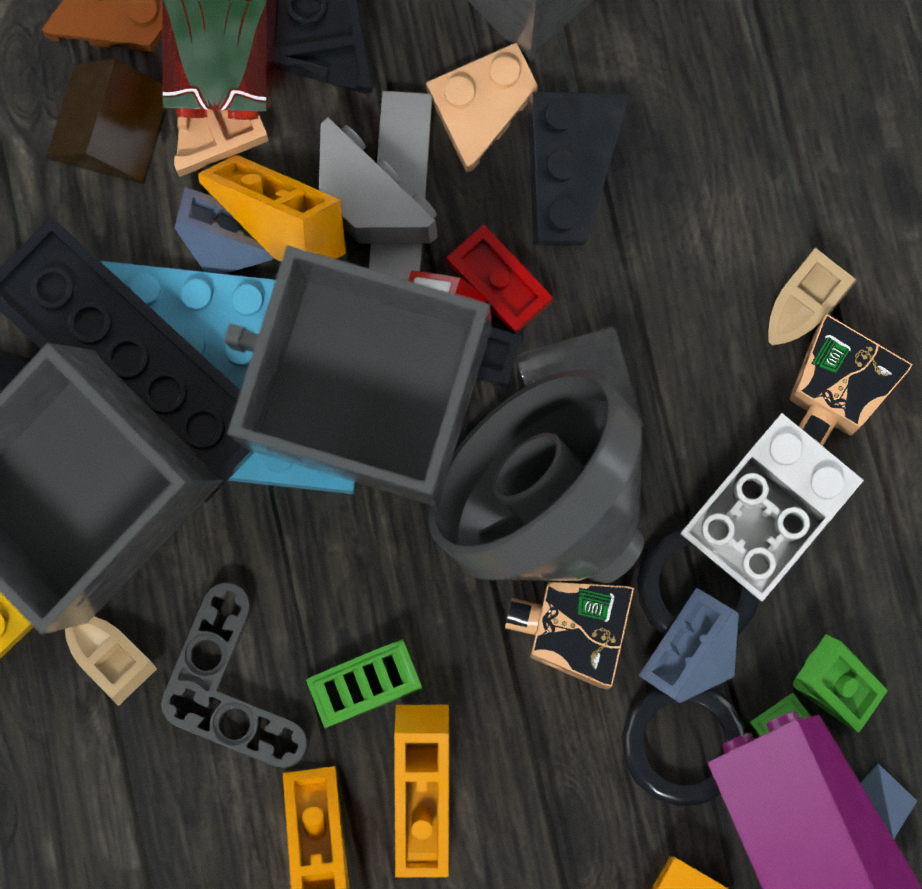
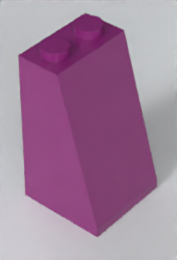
(806, 811)

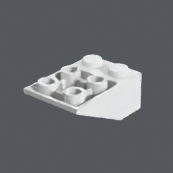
(771, 507)

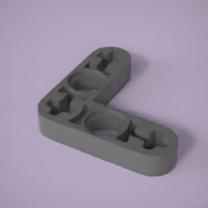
(208, 684)

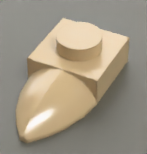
(808, 298)
(109, 658)

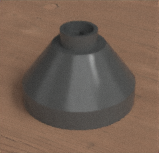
(547, 486)

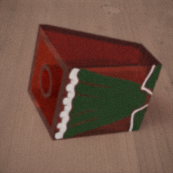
(218, 56)

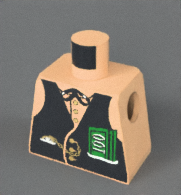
(843, 379)
(576, 628)

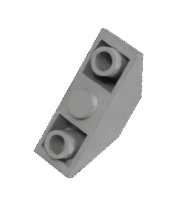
(371, 200)

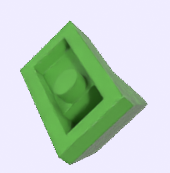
(840, 684)

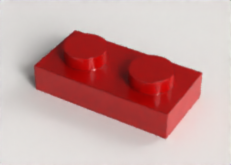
(498, 275)

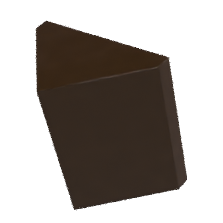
(109, 120)

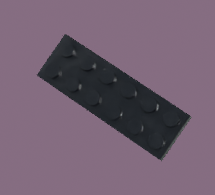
(72, 299)

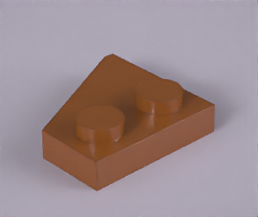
(108, 23)

